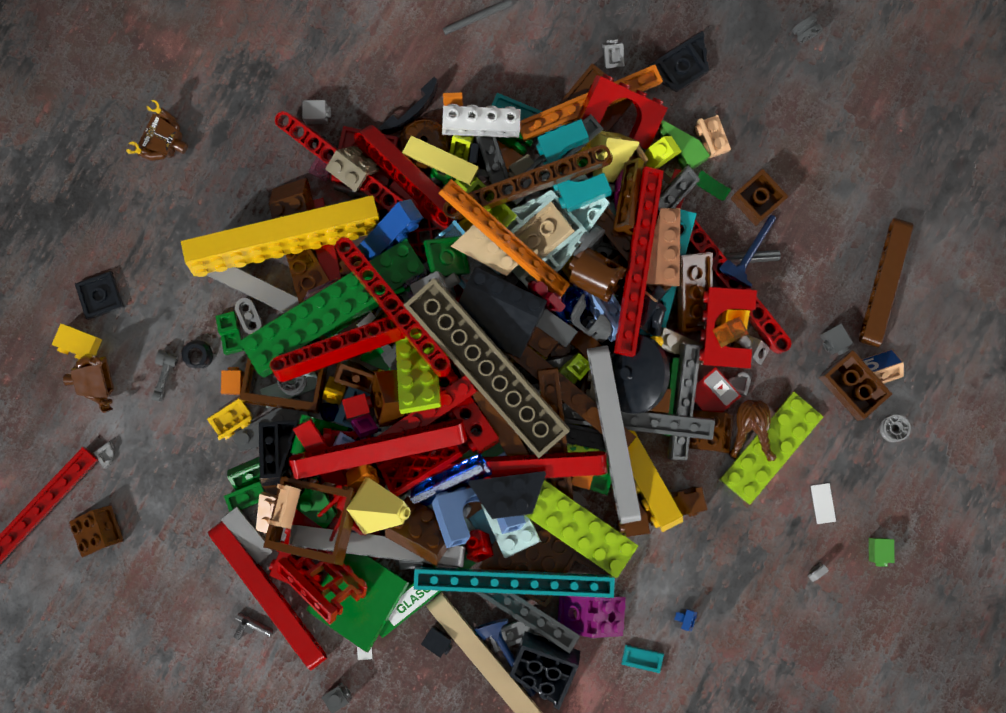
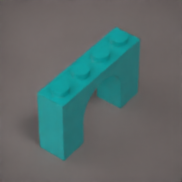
(572, 193)

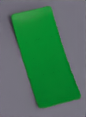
(713, 186)

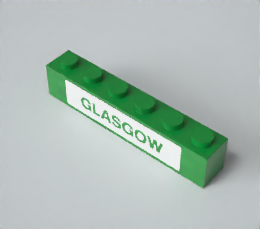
(414, 600)

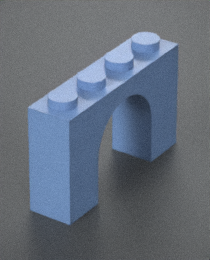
(449, 514)

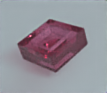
(318, 169)

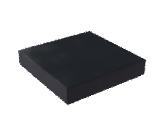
(99, 295)

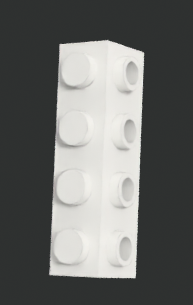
(481, 121)

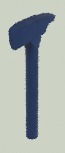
(737, 272)
(494, 630)

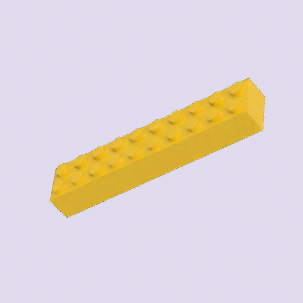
(280, 236)

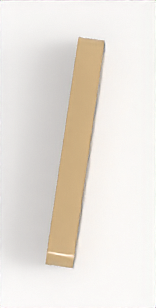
(481, 656)

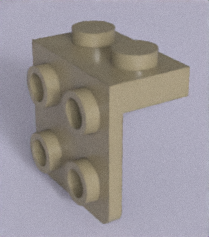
(351, 167)

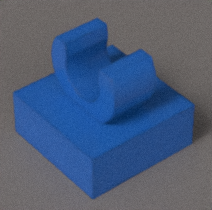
(688, 619)

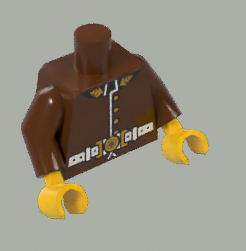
(160, 137)

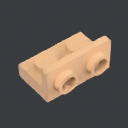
(712, 136)
(265, 509)

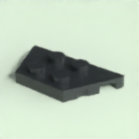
(683, 63)
(509, 494)

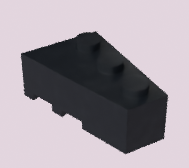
(275, 449)

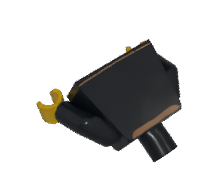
(653, 314)

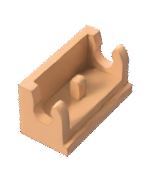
(285, 506)

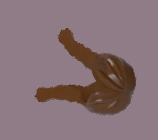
(753, 416)

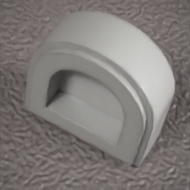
(817, 572)

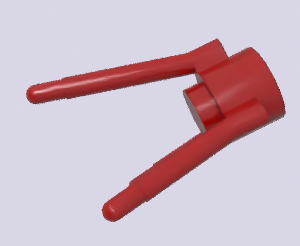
(341, 503)

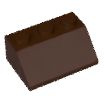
(855, 386)

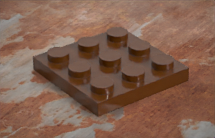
(583, 85)

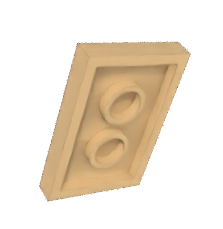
(545, 231)

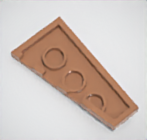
(665, 253)

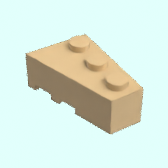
(481, 248)

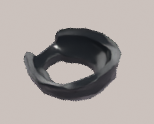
(206, 350)

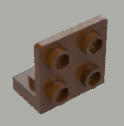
(721, 436)
(96, 530)

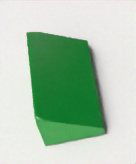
(244, 474)

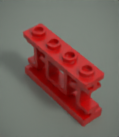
(313, 592)

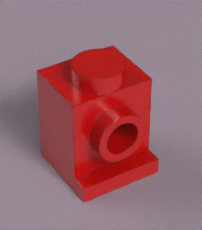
(479, 546)

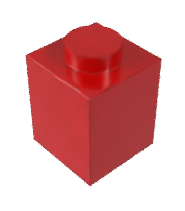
(357, 405)

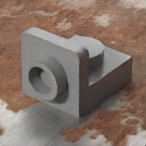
(613, 53)

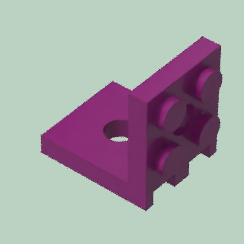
(593, 615)

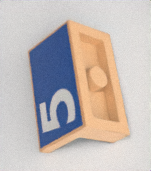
(886, 366)

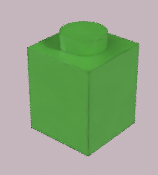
(881, 551)

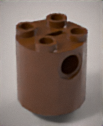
(596, 274)

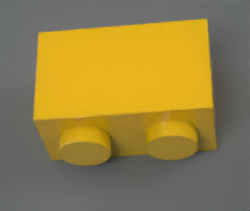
(75, 341)

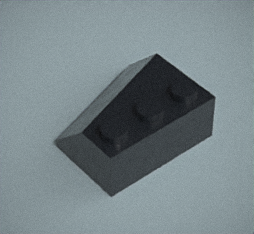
(545, 667)

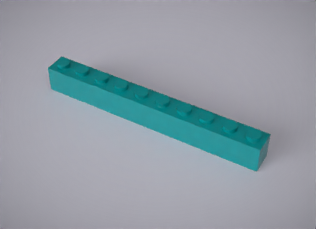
(514, 582)

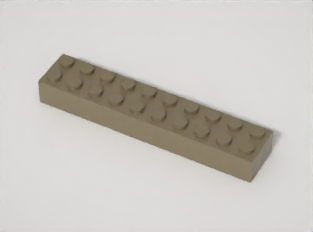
(487, 367)

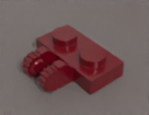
(541, 290)

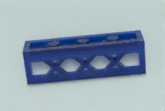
(452, 478)

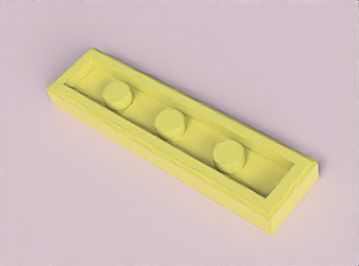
(441, 160)

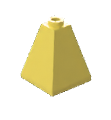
(621, 149)
(376, 508)

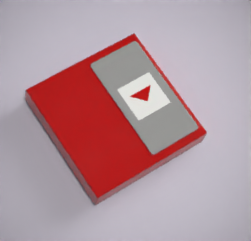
(715, 392)

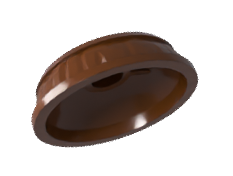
(425, 128)

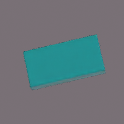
(642, 658)

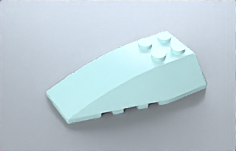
(579, 219)

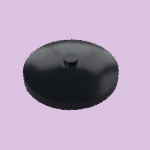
(642, 378)

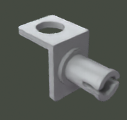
(754, 344)

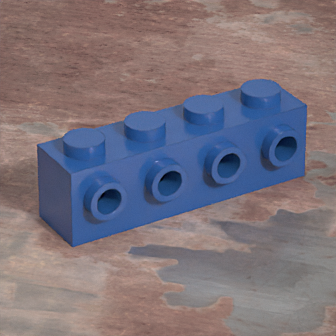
(391, 229)

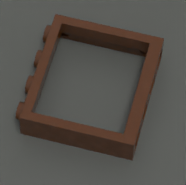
(247, 397)
(274, 533)

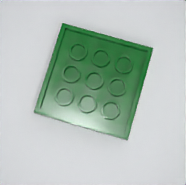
(364, 619)

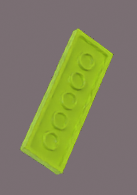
(416, 380)
(786, 432)
(582, 530)

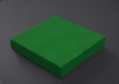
(445, 258)

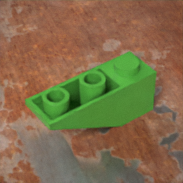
(692, 150)

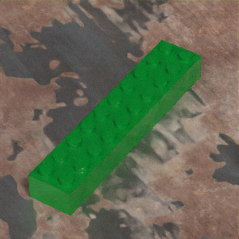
(329, 309)

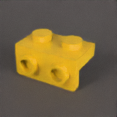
(230, 418)

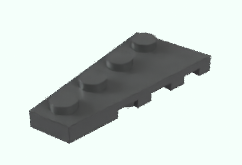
(249, 436)

